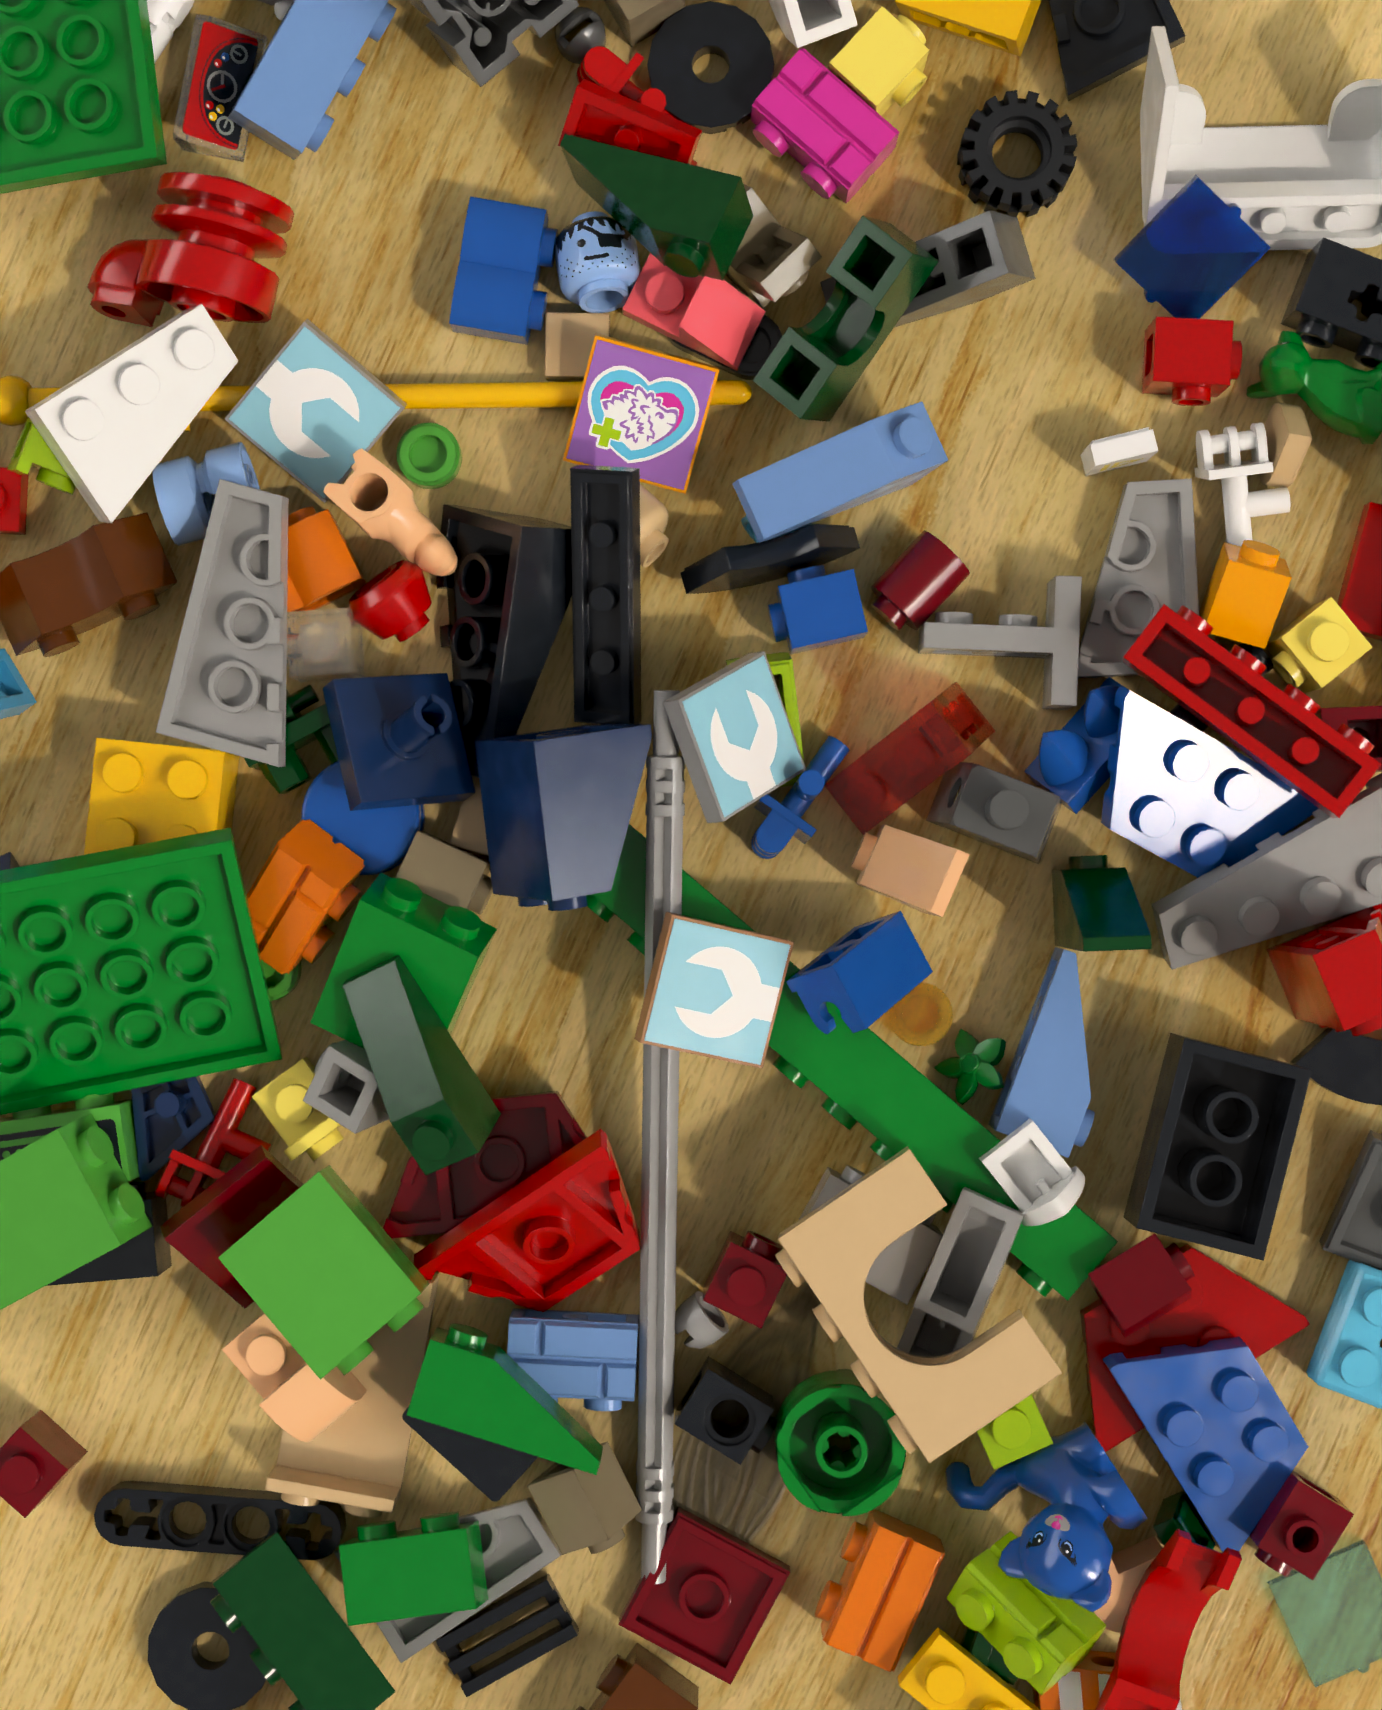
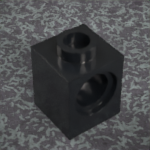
(716, 1384)

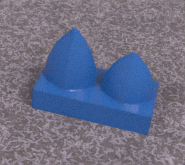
(1076, 757)

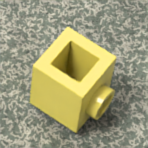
(883, 61)
(1316, 646)

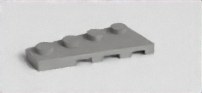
(233, 639)

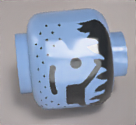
(596, 262)

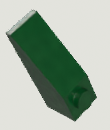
(674, 209)
(1097, 907)
(419, 1068)

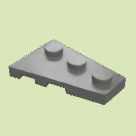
(1144, 566)
(513, 1549)

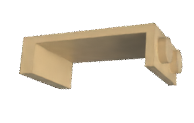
(366, 1449)

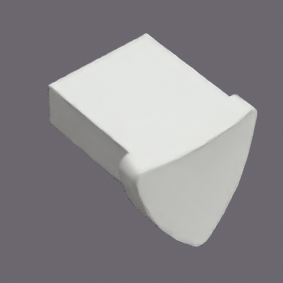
(1034, 1175)

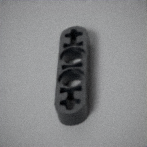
(220, 1529)

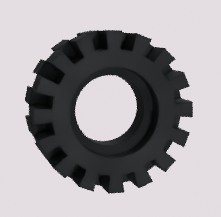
(1023, 117)

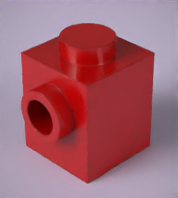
(1190, 359)

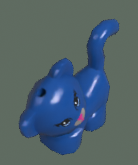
(1064, 1544)

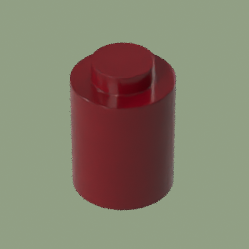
(918, 582)

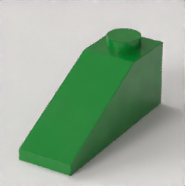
(490, 1397)

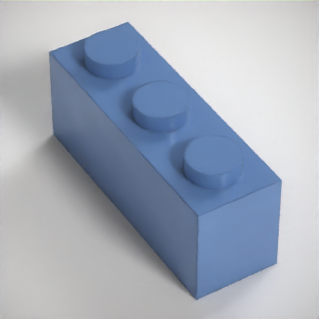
(304, 69)

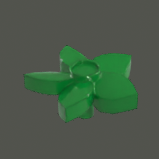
(974, 1065)

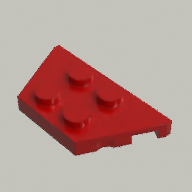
(544, 1232)
(1219, 1308)

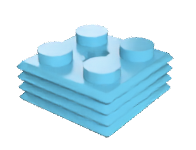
(1349, 1345)

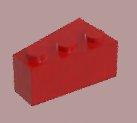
(1335, 972)

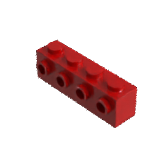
(1251, 712)

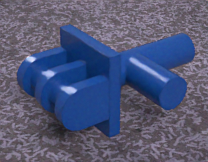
(784, 818)

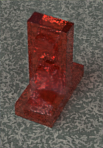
(910, 758)

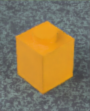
(1246, 592)

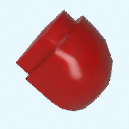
(116, 289)

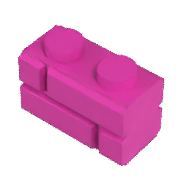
(822, 127)

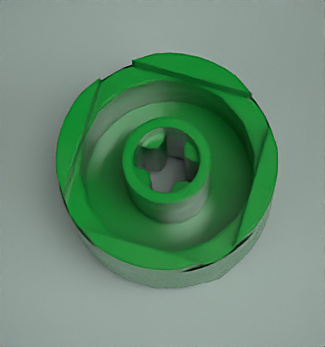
(826, 1476)

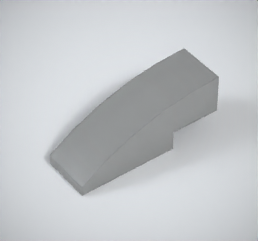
(961, 1276)

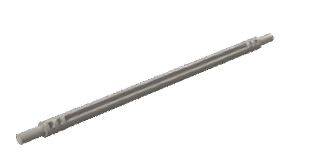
(659, 1158)

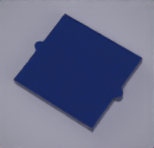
(1192, 251)

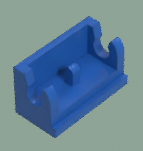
(862, 974)

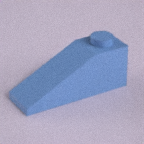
(841, 472)
(1050, 1064)

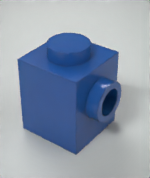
(817, 609)

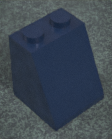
(559, 809)

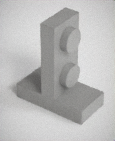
(1021, 638)

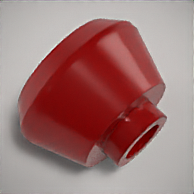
(393, 602)

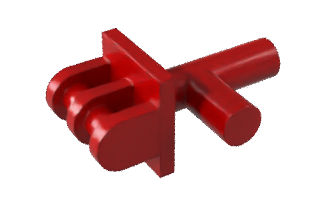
(612, 73)
(221, 1138)

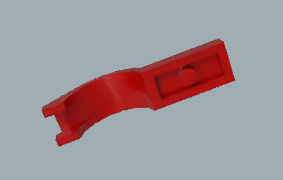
(1162, 1623)

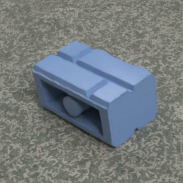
(578, 1354)

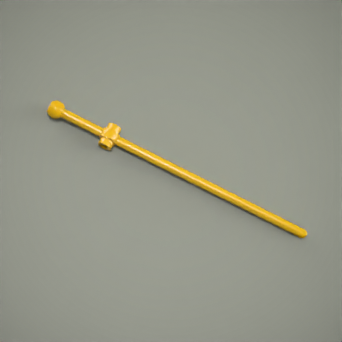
(18, 396)

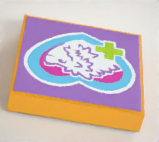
(641, 412)

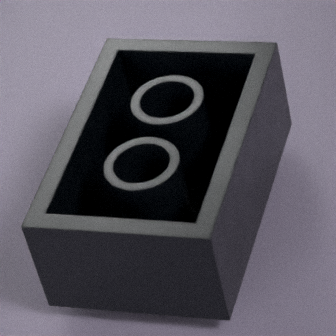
(1217, 1146)

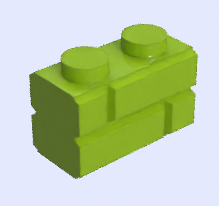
(1031, 1630)

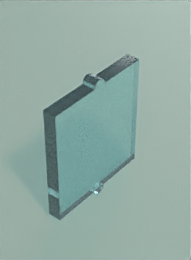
(1335, 1615)

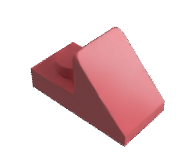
(695, 312)

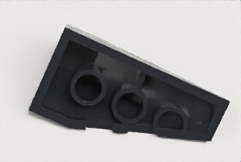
(502, 614)

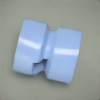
(187, 486)

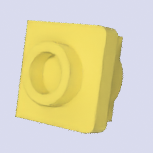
(296, 1121)

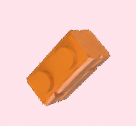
(299, 894)
(880, 1589)

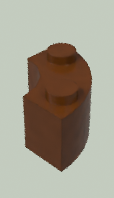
(83, 584)

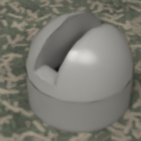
(701, 1320)

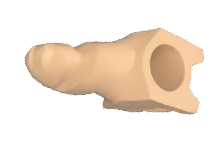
(387, 512)

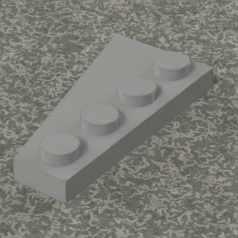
(1282, 887)

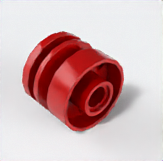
(218, 236)

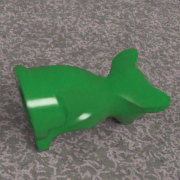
(1335, 392)

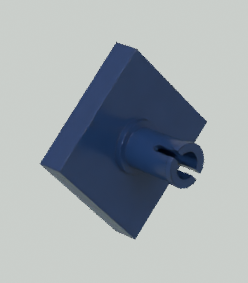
(398, 740)

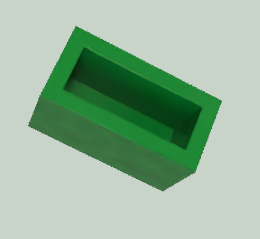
(413, 1570)

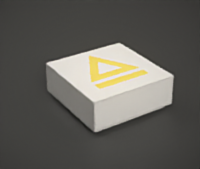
(1119, 451)

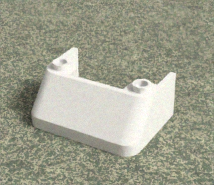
(1285, 179)

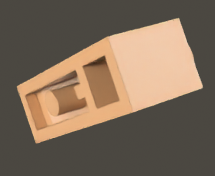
(909, 869)

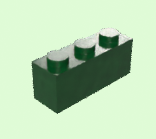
(297, 1632)

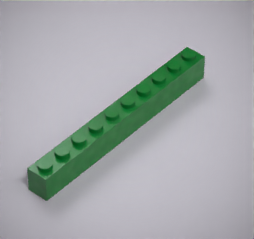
(880, 1091)

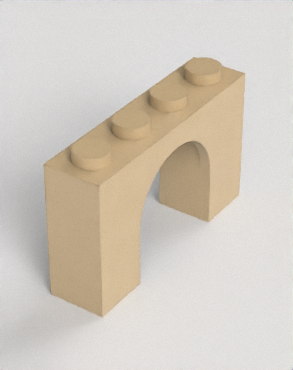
(933, 1397)

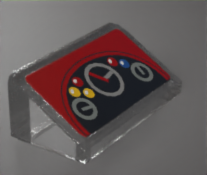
(214, 77)

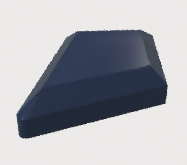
(168, 1119)

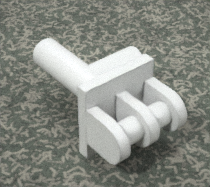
(1237, 501)

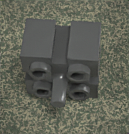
(481, 32)

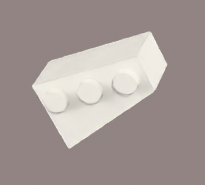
(132, 408)

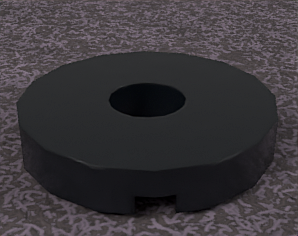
(710, 30)
(181, 1668)

